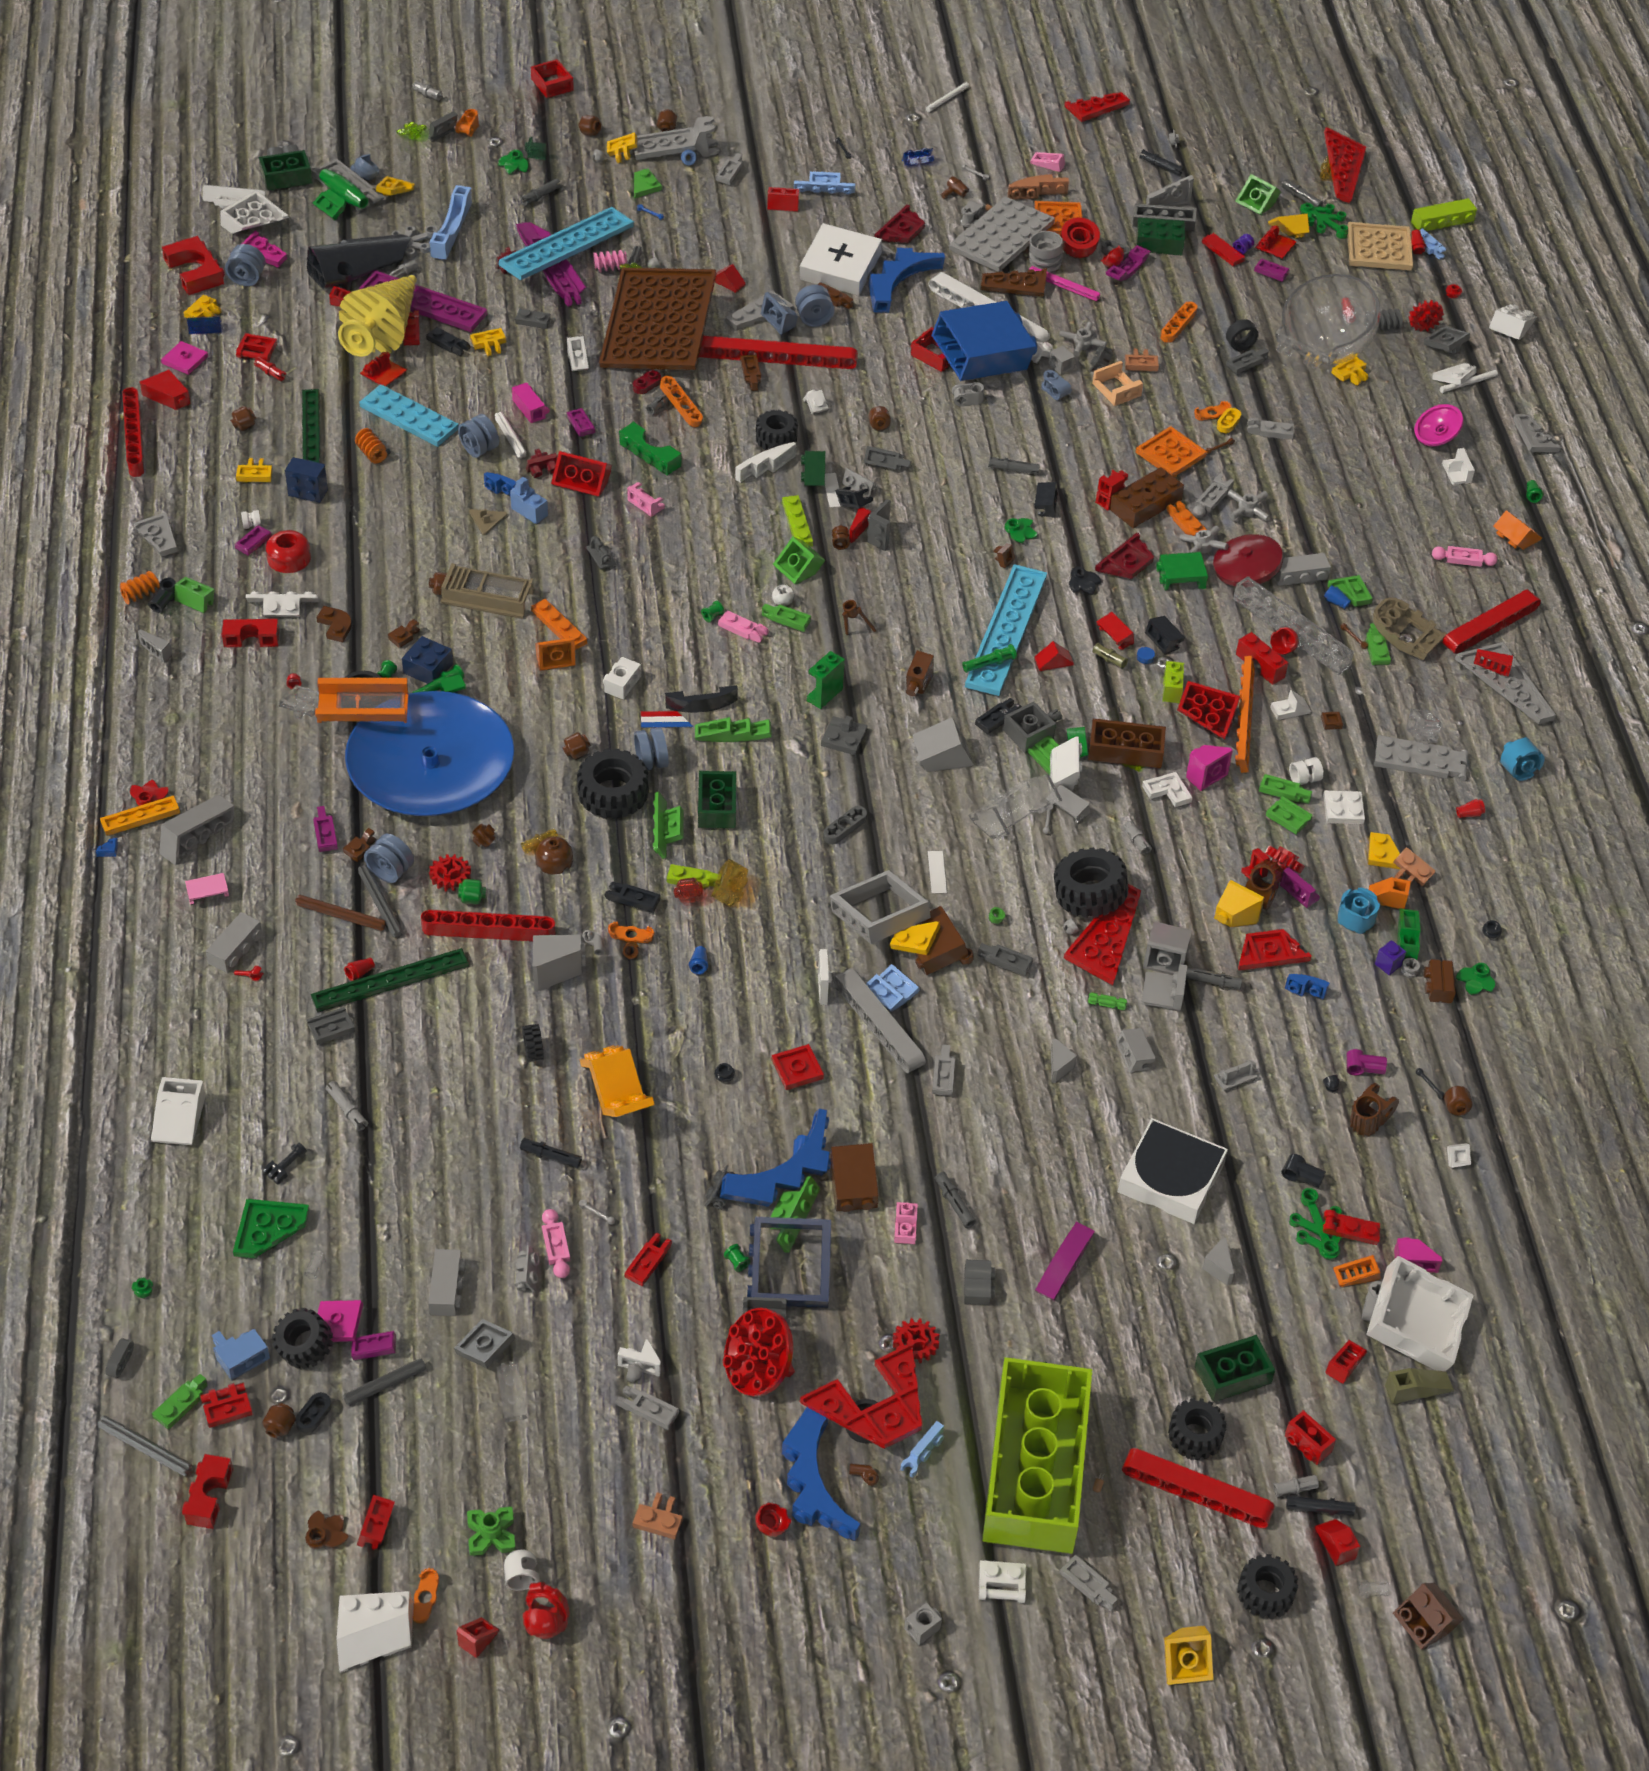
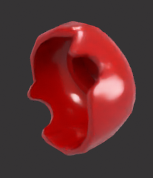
(1114, 257)
(1284, 640)
(772, 1519)

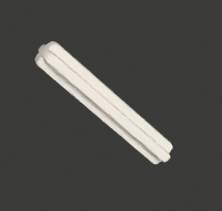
(510, 435)

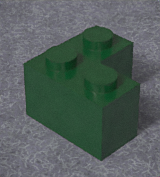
(813, 468)

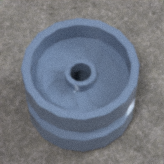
(245, 265)
(814, 305)
(478, 435)
(651, 748)
(389, 858)

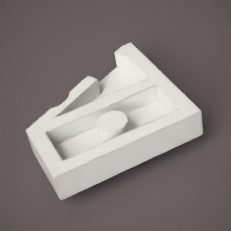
(1456, 374)

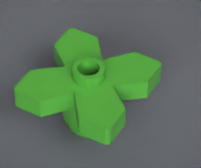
(491, 1530)

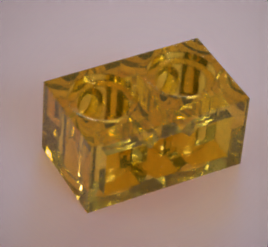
(730, 883)

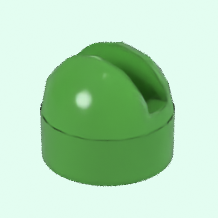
(1000, 914)

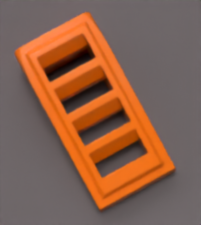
(1361, 1263)

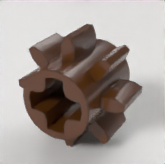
(483, 835)

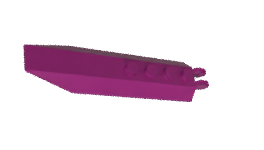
(561, 275)

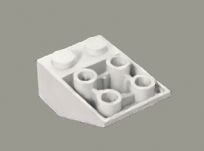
(1512, 321)
(1065, 763)
(178, 1110)

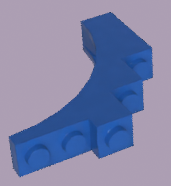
(894, 272)
(760, 1187)
(804, 1477)

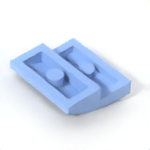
(892, 988)

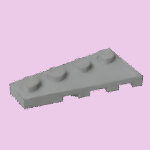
(749, 314)

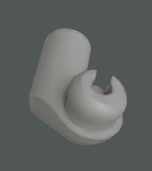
(595, 940)

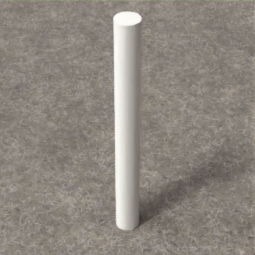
(947, 97)
(1478, 378)

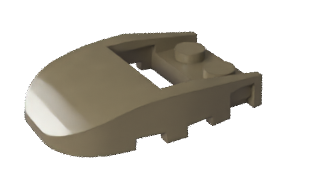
(1394, 616)

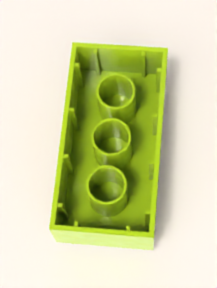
(1038, 1455)

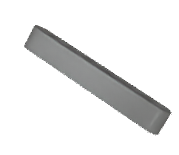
(879, 1020)

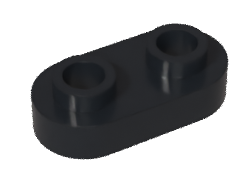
(312, 1414)

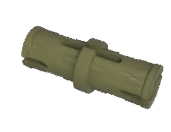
(1110, 655)

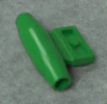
(340, 191)

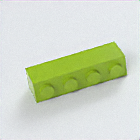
(1444, 215)

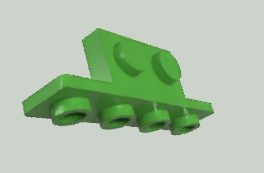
(668, 825)
(794, 1205)

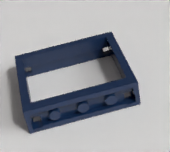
(792, 1300)

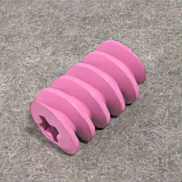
(609, 260)

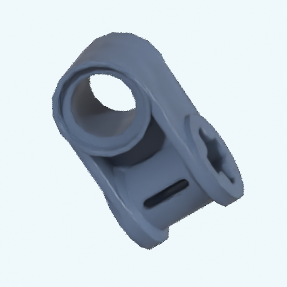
(1055, 385)

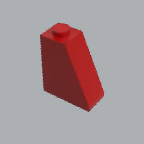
(165, 390)

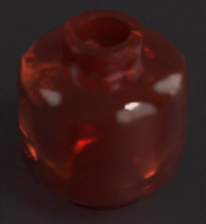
(688, 890)

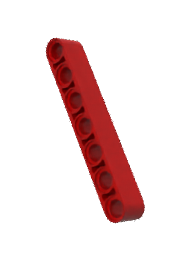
(133, 432)
(1491, 621)
(485, 925)
(1198, 1488)

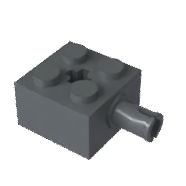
(1030, 725)

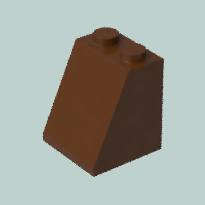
(854, 1177)

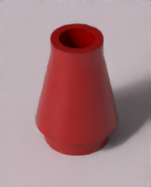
(1417, 242)
(1471, 809)
(359, 968)

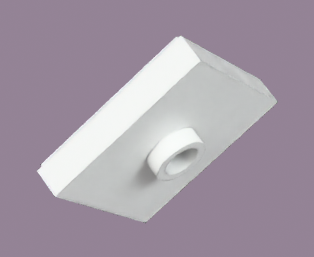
(824, 977)

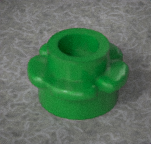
(142, 1292)

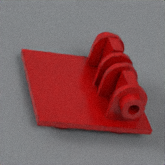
(1275, 243)
(382, 370)

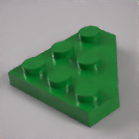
(266, 1225)

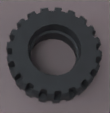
(612, 766)
(1091, 898)

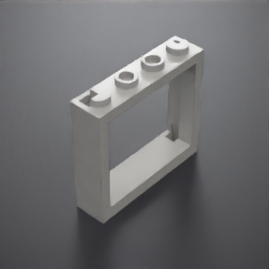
(874, 931)

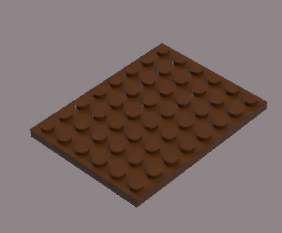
(658, 318)

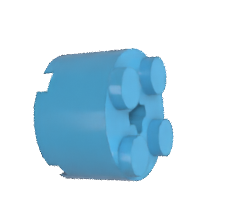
(1521, 758)
(1358, 910)

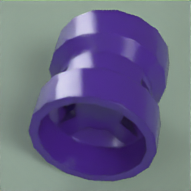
(1244, 243)

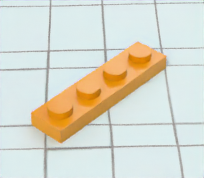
(140, 815)

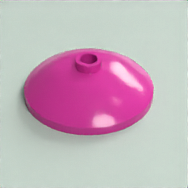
(1439, 425)

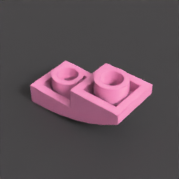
(905, 1223)

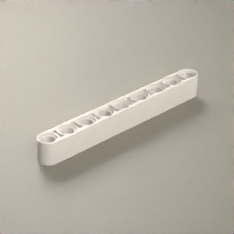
(966, 297)

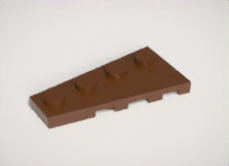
(1016, 282)

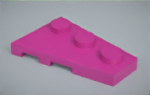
(272, 254)

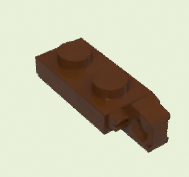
(838, 298)
(751, 370)

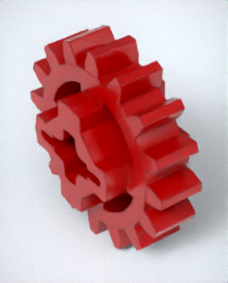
(1426, 315)
(1285, 859)
(449, 872)
(916, 1333)

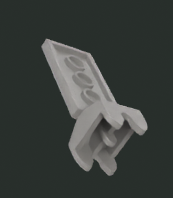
(679, 140)

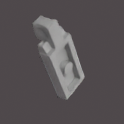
(730, 169)
(943, 1072)
(1089, 1582)

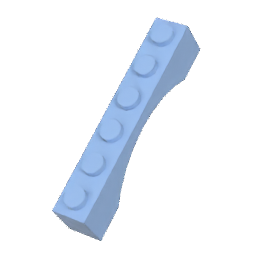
(444, 239)

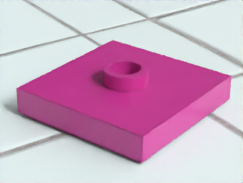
(184, 357)
(342, 1318)

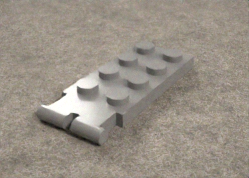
(338, 167)
(1420, 758)

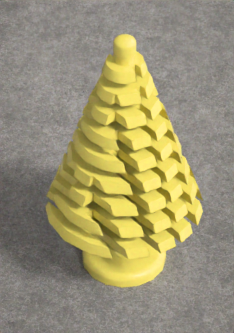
(376, 316)

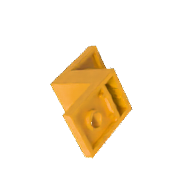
(616, 1081)

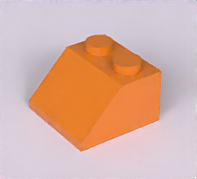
(1516, 531)
(555, 653)

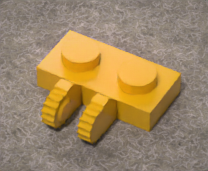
(620, 145)
(203, 307)
(487, 339)
(1351, 369)
(253, 472)

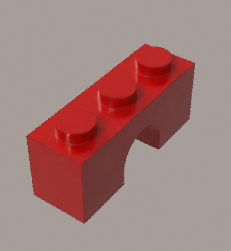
(237, 630)
(1272, 664)
(211, 1474)

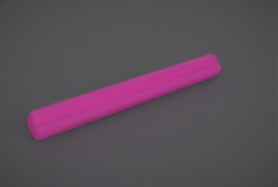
(1070, 286)

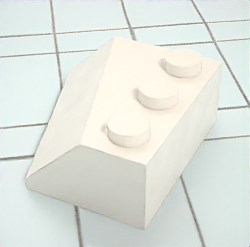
(250, 213)
(373, 1627)

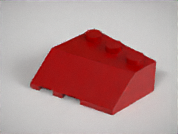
(1209, 707)

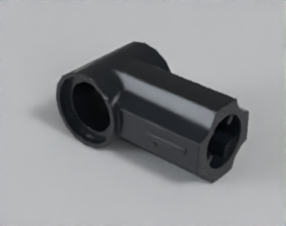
(163, 596)
(1298, 1169)

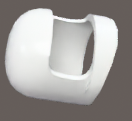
(520, 1563)

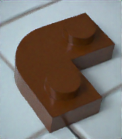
(338, 621)

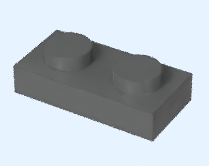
(532, 318)

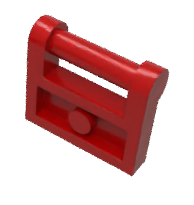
(256, 343)

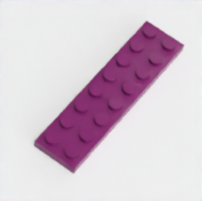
(437, 305)

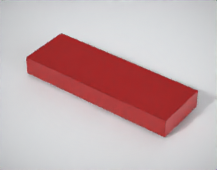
(1223, 249)

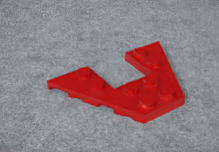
(884, 1421)

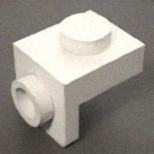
(1043, 349)
(816, 401)

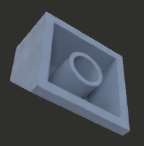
(778, 313)

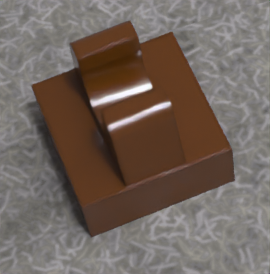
(1005, 555)

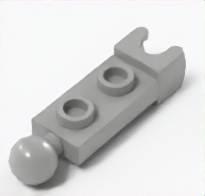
(1212, 496)

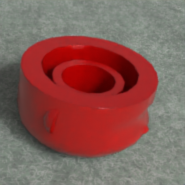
(1079, 229)
(288, 551)

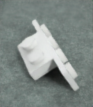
(226, 196)
(282, 604)

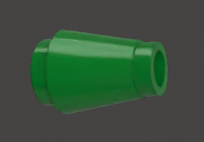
(1534, 492)

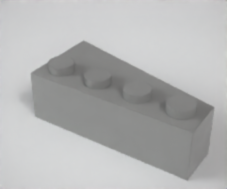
(194, 827)

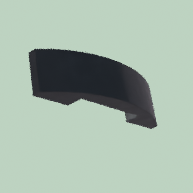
(703, 702)

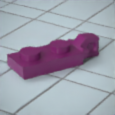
(324, 831)

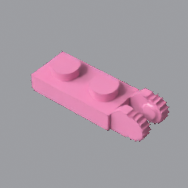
(742, 626)

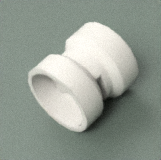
(246, 519)

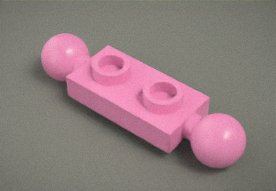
(1464, 556)
(555, 1243)

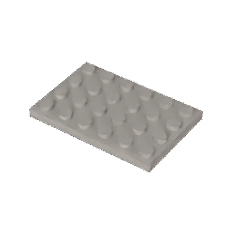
(1001, 233)

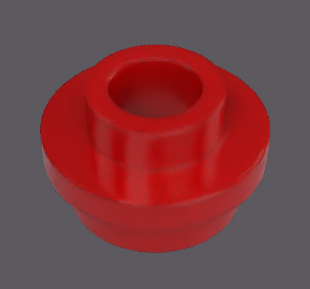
(1453, 291)

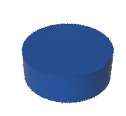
(1145, 655)

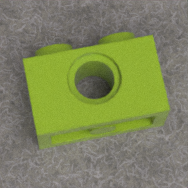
(1173, 682)

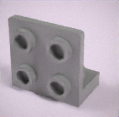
(1164, 989)

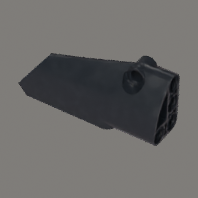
(353, 258)

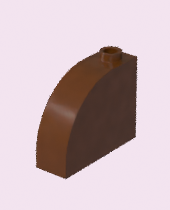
(947, 946)

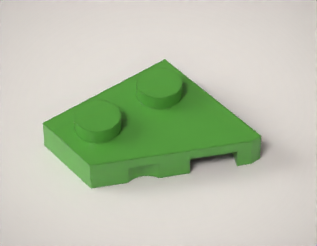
(645, 183)
(1354, 589)

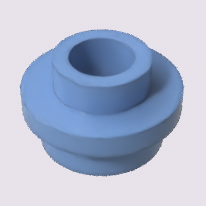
(692, 157)

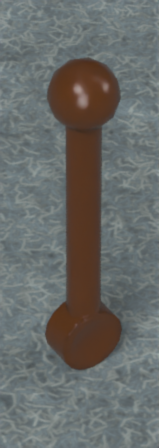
(1231, 441)
(1363, 645)

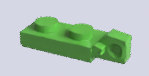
(786, 616)
(1377, 647)
(1288, 789)
(180, 1402)

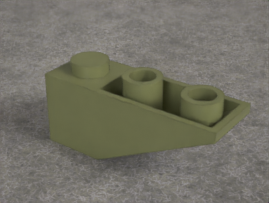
(1416, 1384)

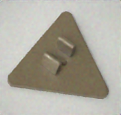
(486, 519)

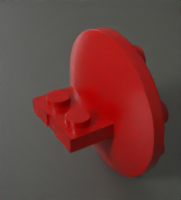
(758, 1352)

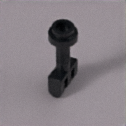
(277, 1171)

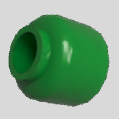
(471, 891)

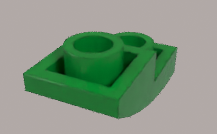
(1078, 732)

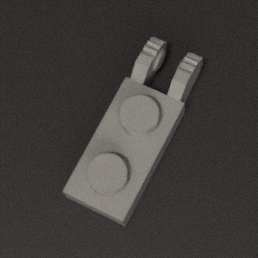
(1270, 428)
(648, 1407)

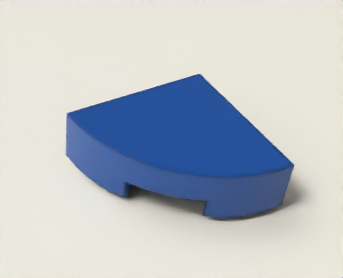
(108, 849)

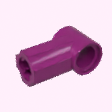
(1358, 1063)

